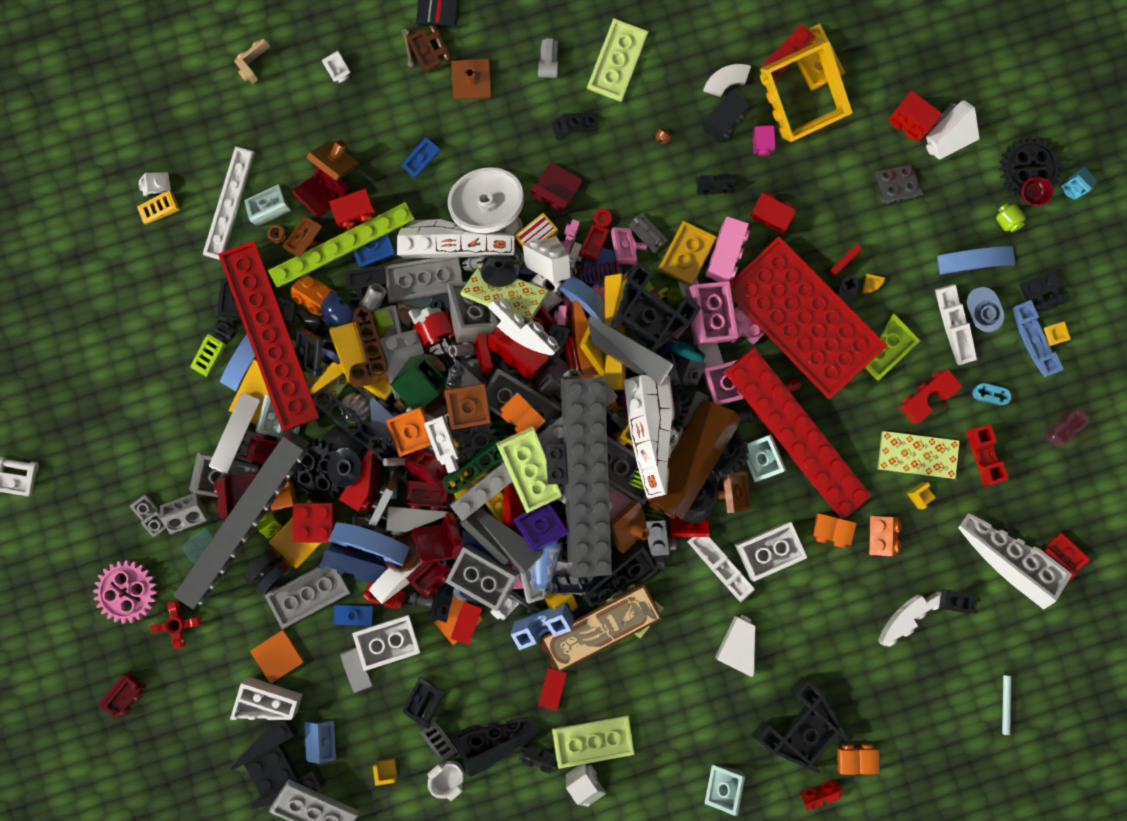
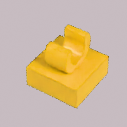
(1057, 333)

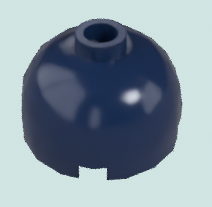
(335, 311)

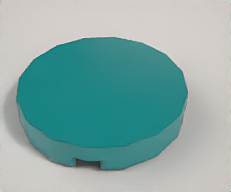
(687, 351)

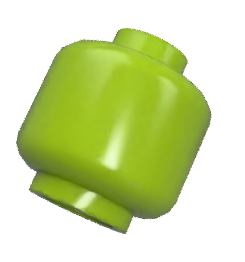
(1011, 217)

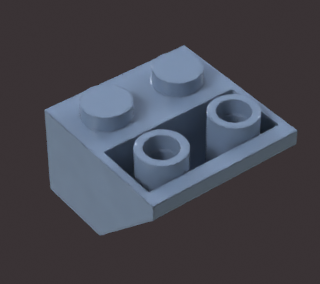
(380, 413)

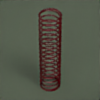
(582, 269)

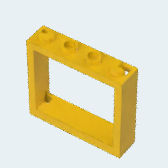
(834, 81)

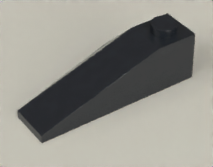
(627, 569)
(488, 745)

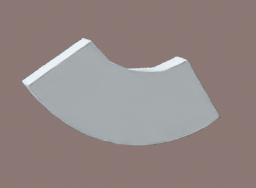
(726, 77)

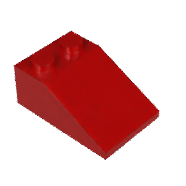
(367, 488)

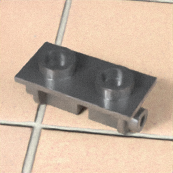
(647, 232)

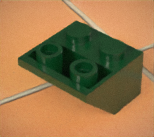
(419, 381)

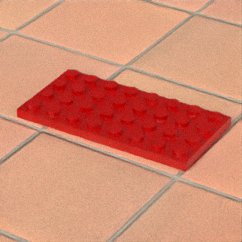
(805, 318)

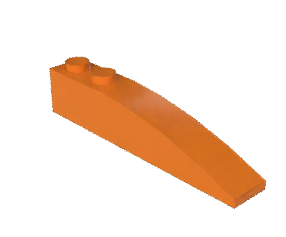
(578, 329)

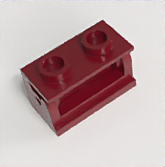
(260, 448)
(426, 467)
(425, 494)
(429, 578)
(122, 695)

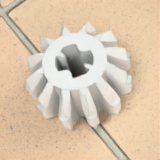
(357, 405)

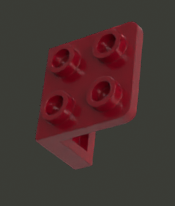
(556, 187)
(319, 190)
(230, 490)
(439, 541)

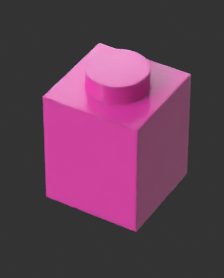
(763, 140)

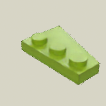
(899, 343)

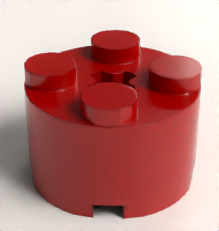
(434, 329)

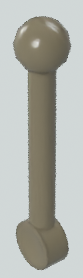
(405, 33)

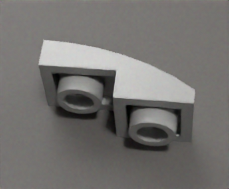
(148, 514)
(357, 676)

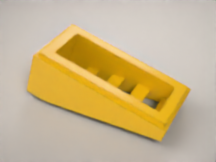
(160, 213)
(327, 378)

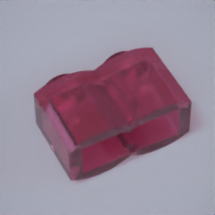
(1066, 429)

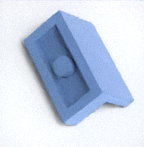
(320, 741)

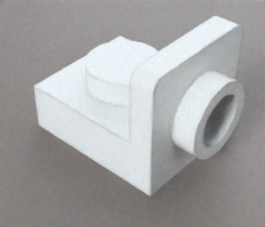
(420, 314)
(508, 607)

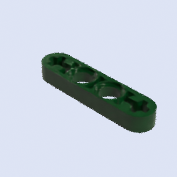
(473, 462)

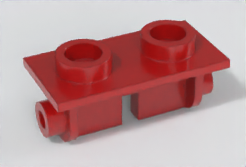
(395, 601)
(813, 797)

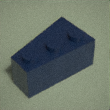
(354, 561)

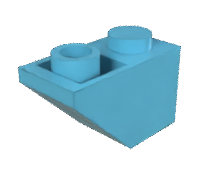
(1079, 183)

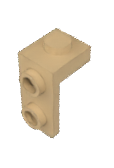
(247, 57)

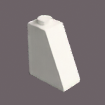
(954, 131)
(739, 646)

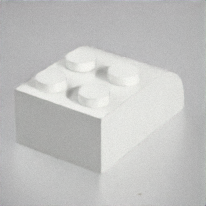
(770, 551)
(386, 642)

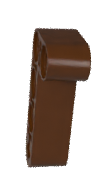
(366, 345)

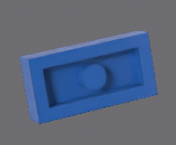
(420, 158)
(353, 615)

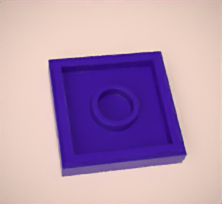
(540, 527)

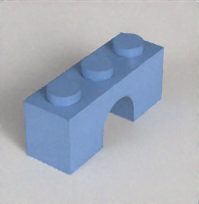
(529, 629)

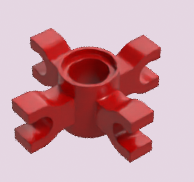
(174, 612)

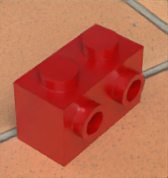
(772, 212)

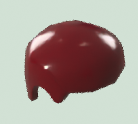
(1037, 191)

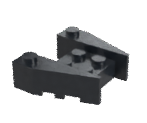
(648, 315)
(807, 733)
(271, 765)

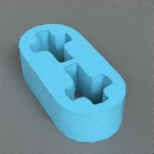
(991, 398)

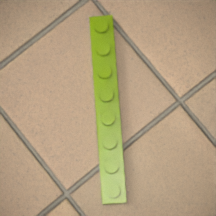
(341, 245)

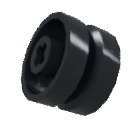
(704, 503)
(266, 570)

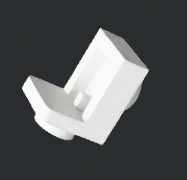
(336, 67)
(154, 183)

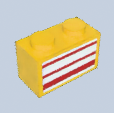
(539, 228)

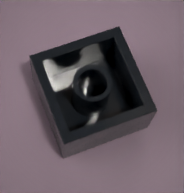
(726, 116)

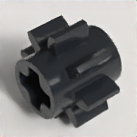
(225, 330)

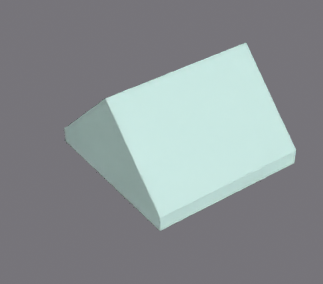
(266, 206)
(764, 458)
(725, 789)

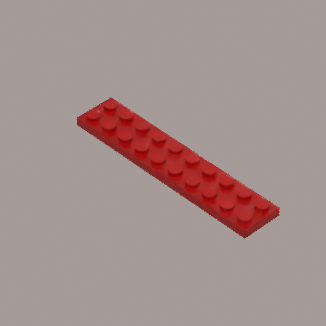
(269, 336)
(797, 433)

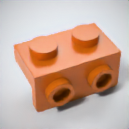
(309, 293)
(884, 536)

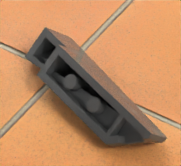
(628, 351)
(501, 540)

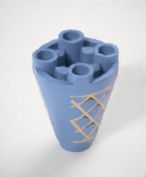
(544, 569)

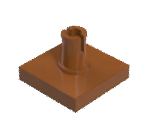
(471, 79)
(333, 159)
(302, 237)
(467, 406)
(736, 492)
(629, 526)

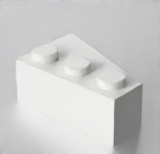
(547, 258)
(265, 700)
(583, 785)

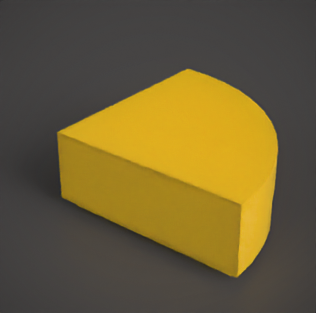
(872, 283)

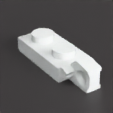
(442, 443)

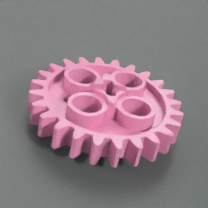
(117, 607)

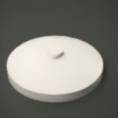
(486, 200)

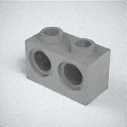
(183, 513)

